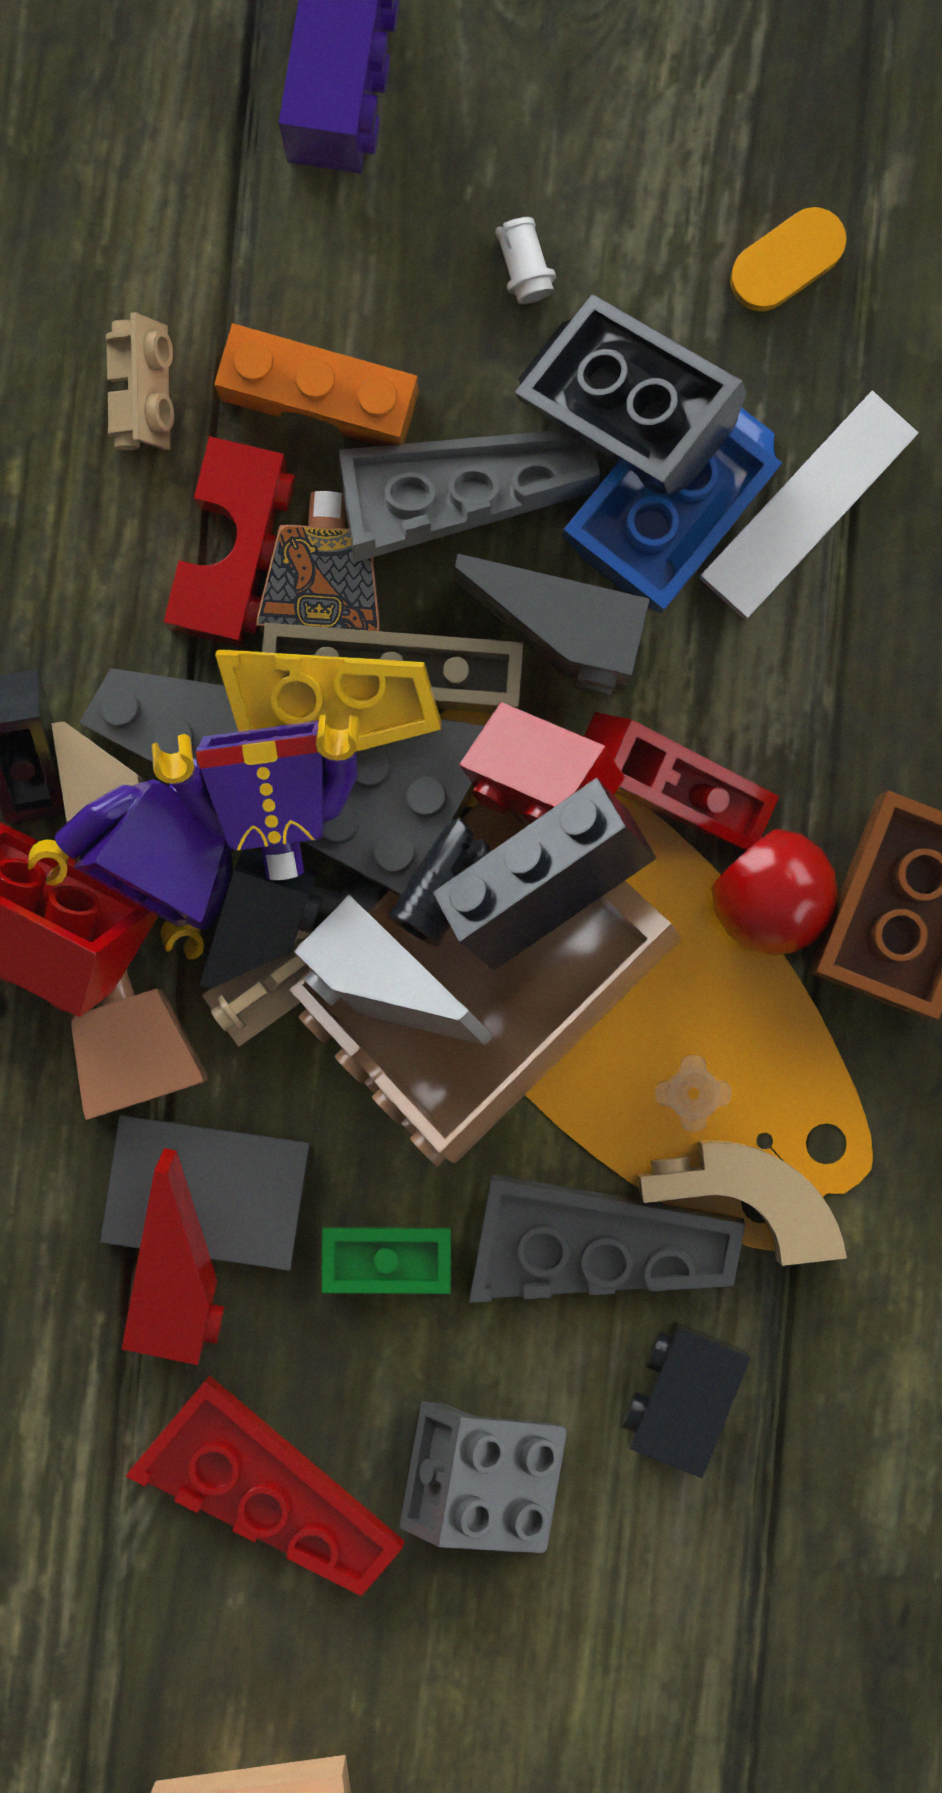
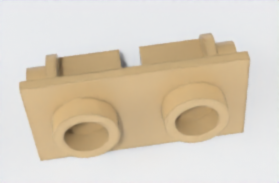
(141, 354)
(258, 996)

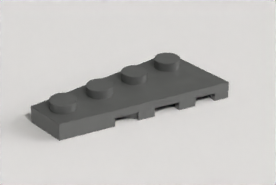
(448, 486)
(577, 1240)

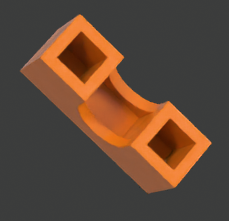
(294, 377)

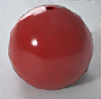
(777, 894)

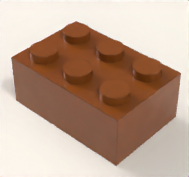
(890, 911)

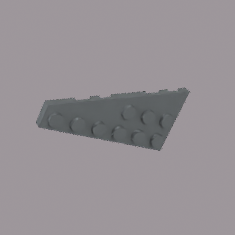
(393, 811)

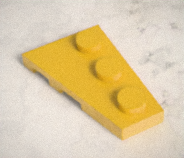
(286, 689)

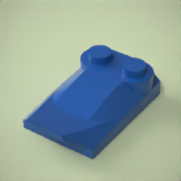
(658, 541)

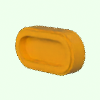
(788, 259)

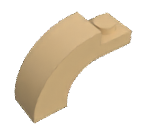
(788, 1203)

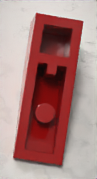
(683, 782)
(174, 1275)

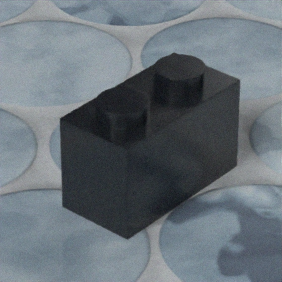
(685, 1398)

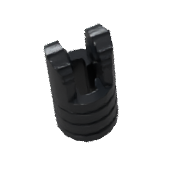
(449, 856)

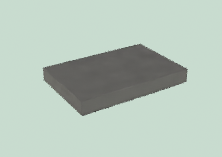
(240, 1185)

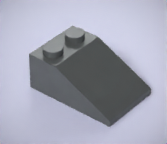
(570, 624)

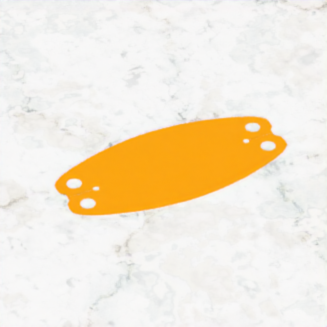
(713, 1002)

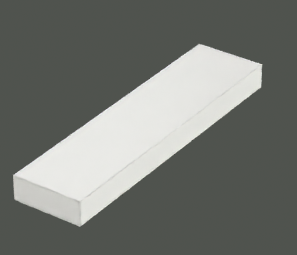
(808, 505)

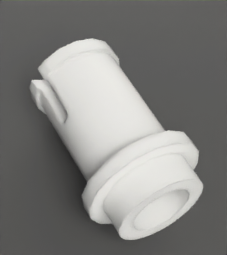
(525, 261)

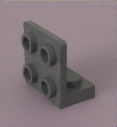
(482, 1480)

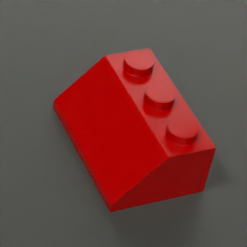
(63, 938)

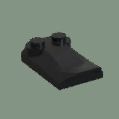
(633, 395)

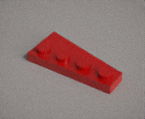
(246, 1474)

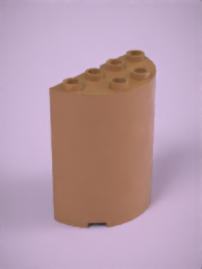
(533, 1005)

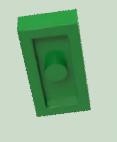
(386, 1260)

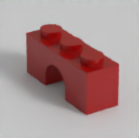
(221, 598)

